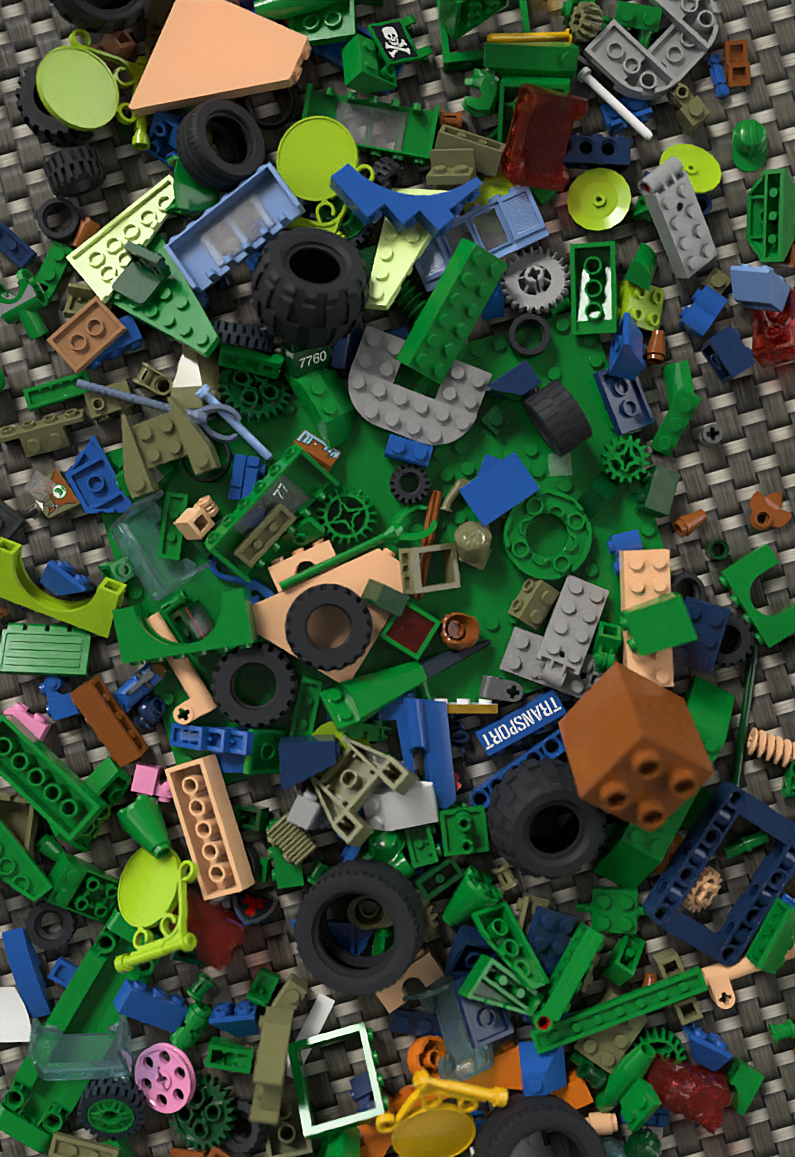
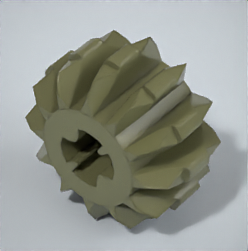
(586, 22)

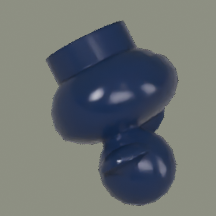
(150, 711)

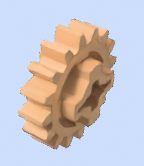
(703, 890)

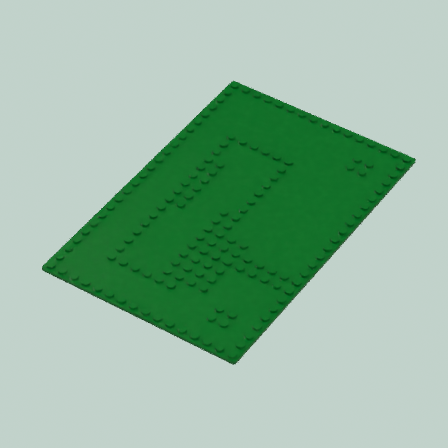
(363, 465)

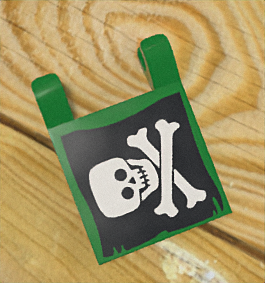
(395, 42)

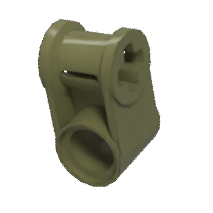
(152, 380)

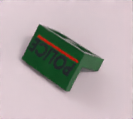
(192, 622)

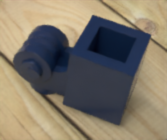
(363, 1093)

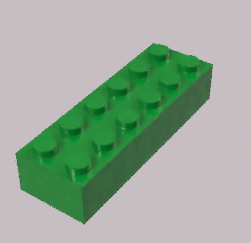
(452, 310)
(46, 780)

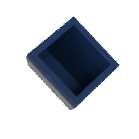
(306, 756)

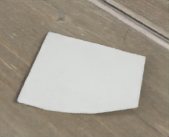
(13, 1017)

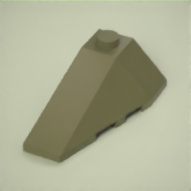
(191, 375)

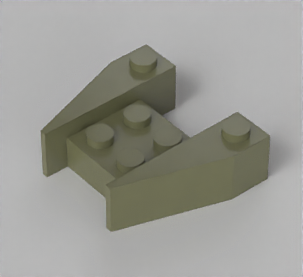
(162, 442)
(353, 782)
(271, 1064)

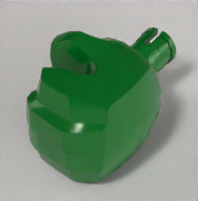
(489, 84)

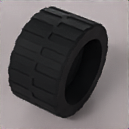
(558, 418)

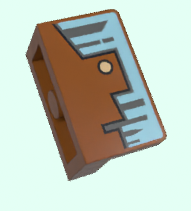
(317, 449)

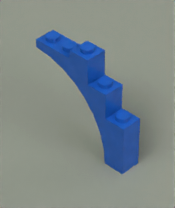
(403, 210)

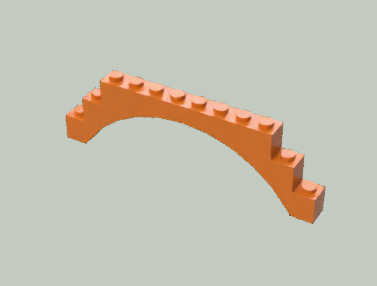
(503, 1074)

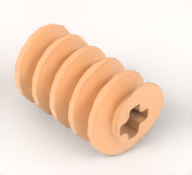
(771, 747)

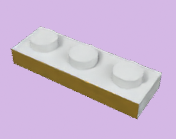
(464, 705)

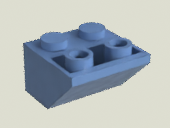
(758, 288)

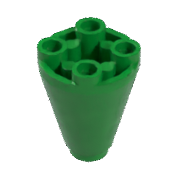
(146, 825)
(470, 895)

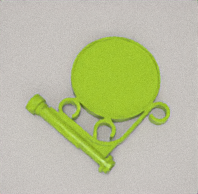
(84, 91)
(307, 160)
(146, 899)

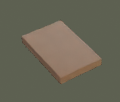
(86, 334)

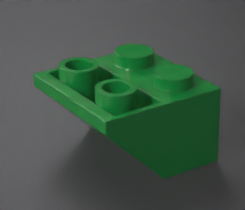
(365, 67)

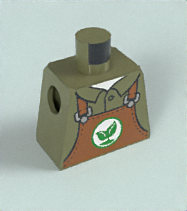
(60, 500)

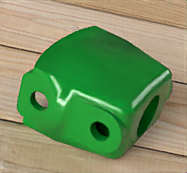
(189, 196)

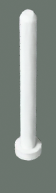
(585, 76)

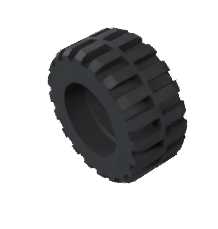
(32, 113)
(331, 658)
(242, 713)

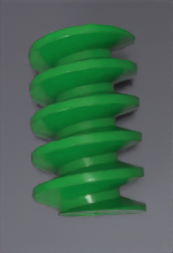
(410, 301)

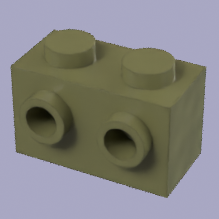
(104, 407)

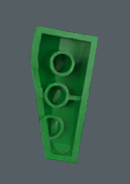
(532, 58)
(506, 937)

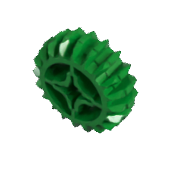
(363, 509)
(671, 1043)

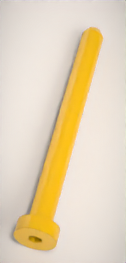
(531, 37)

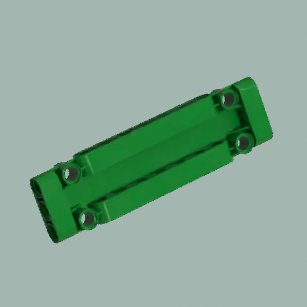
(82, 1009)

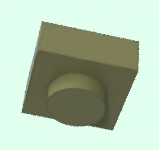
(716, 280)

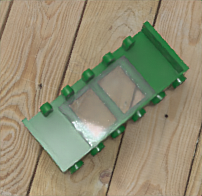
(378, 126)
(291, 481)

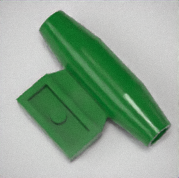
(289, 8)
(627, 1087)

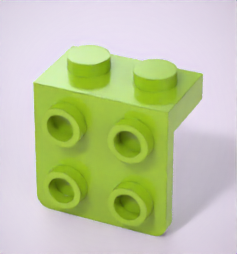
(642, 304)

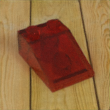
(774, 334)

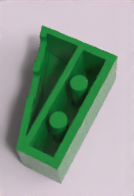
(499, 987)

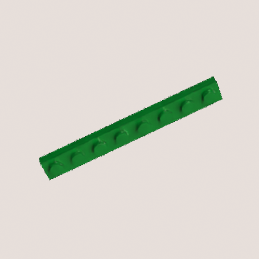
(620, 1009)

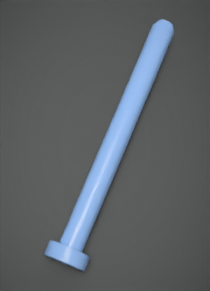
(204, 393)

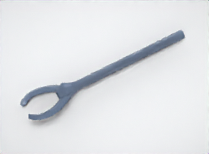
(199, 415)

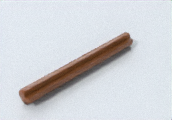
(424, 558)

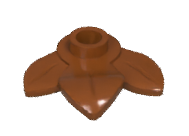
(770, 509)

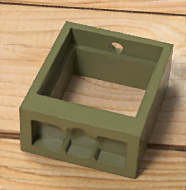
(411, 568)

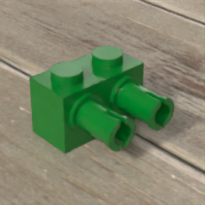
(640, 18)

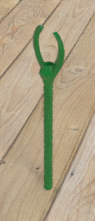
(393, 532)

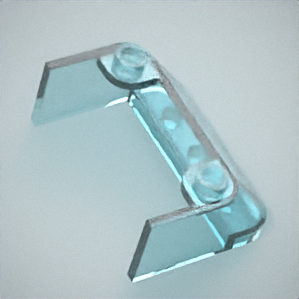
(138, 538)
(81, 1055)
(461, 1060)

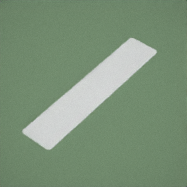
(313, 1024)

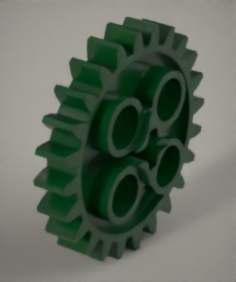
(255, 391)
(216, 1125)

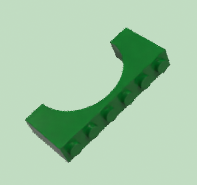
(141, 642)

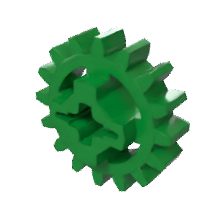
(627, 450)

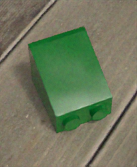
(657, 624)

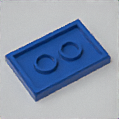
(499, 489)

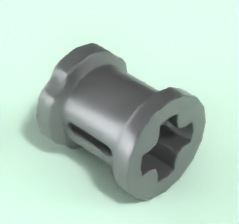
(712, 428)

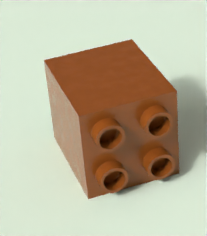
(634, 748)

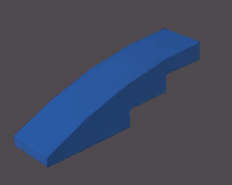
(211, 738)
(26, 972)

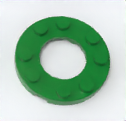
(577, 543)

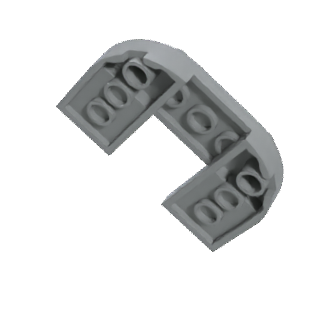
(655, 71)
(403, 410)

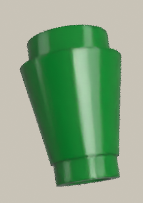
(49, 847)

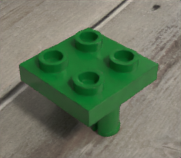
(464, 830)

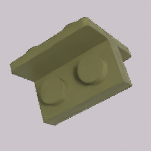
(451, 168)

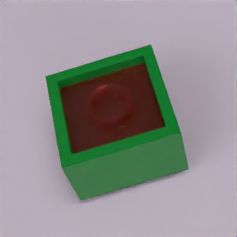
(411, 631)

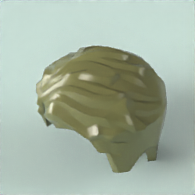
(472, 541)

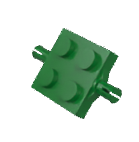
(613, 909)

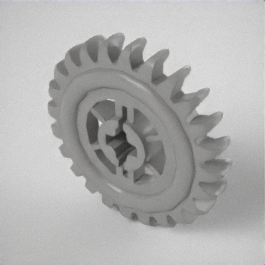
(538, 265)

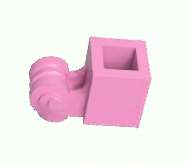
(35, 722)
(148, 782)

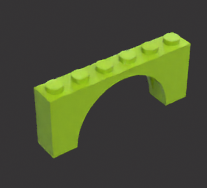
(88, 614)

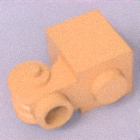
(197, 521)

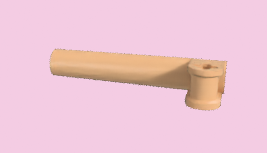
(200, 697)
(719, 977)

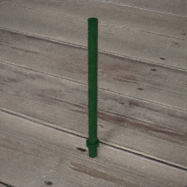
(744, 716)

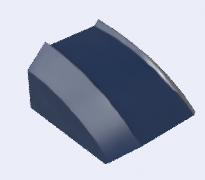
(465, 952)

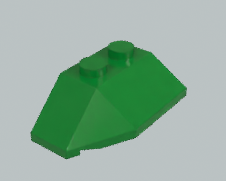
(771, 215)
(326, 404)

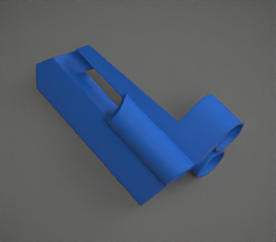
(425, 727)

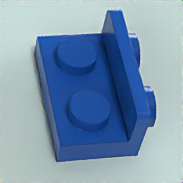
(616, 123)

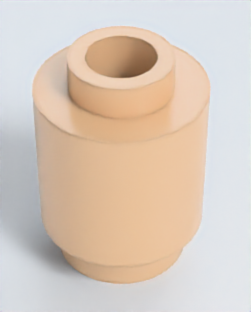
(603, 1122)

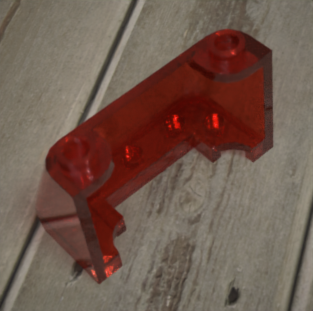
(540, 137)

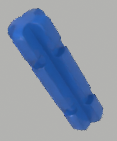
(717, 75)

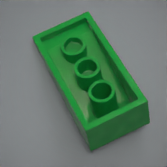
(594, 287)

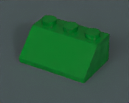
(774, 937)

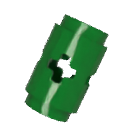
(187, 1033)

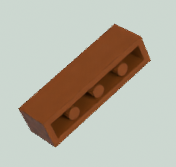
(109, 721)

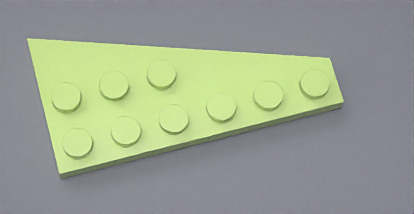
(103, 257)
(396, 257)

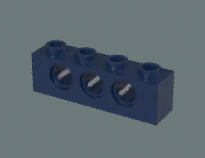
(617, 144)

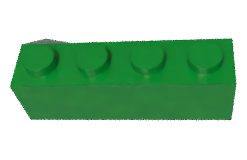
(110, 784)

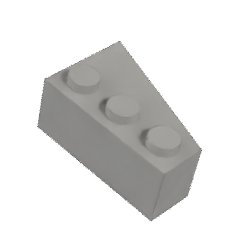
(308, 810)

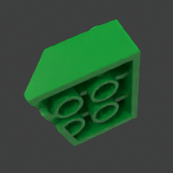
(509, 92)

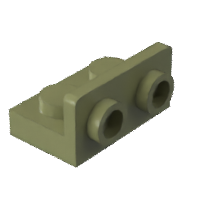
(526, 908)

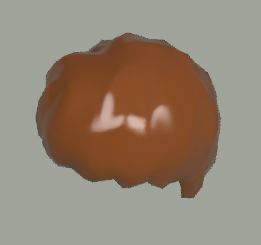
(459, 631)

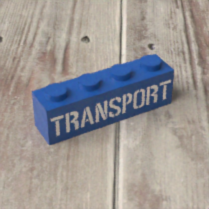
(520, 722)

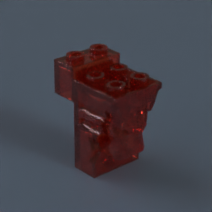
(214, 927)
(690, 1090)

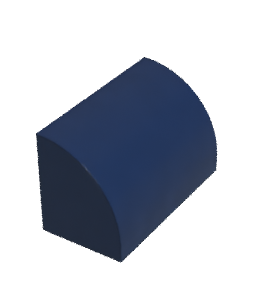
(346, 350)

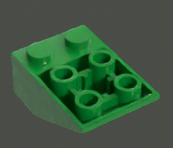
(82, 888)

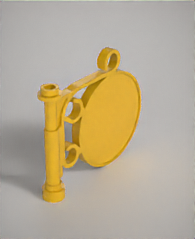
(437, 1126)

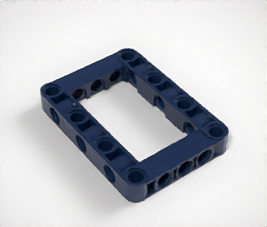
(694, 854)

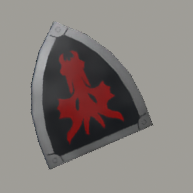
(253, 906)

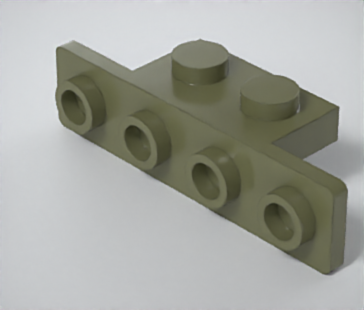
(44, 434)

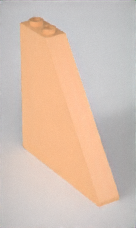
(217, 53)
(329, 624)

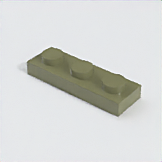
(264, 534)
(72, 1146)

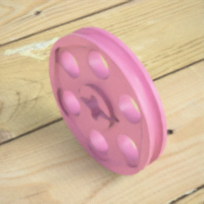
(160, 1069)

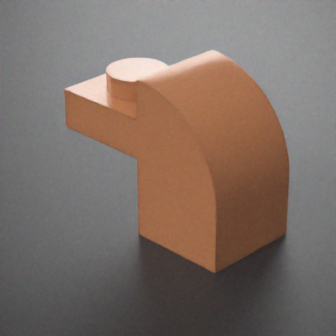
(118, 44)

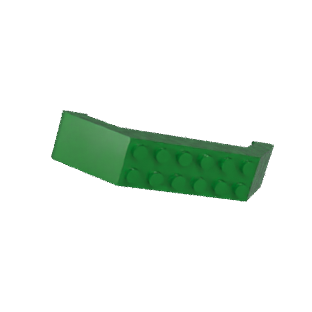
(638, 852)

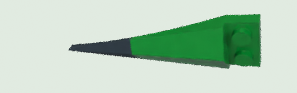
(366, 695)

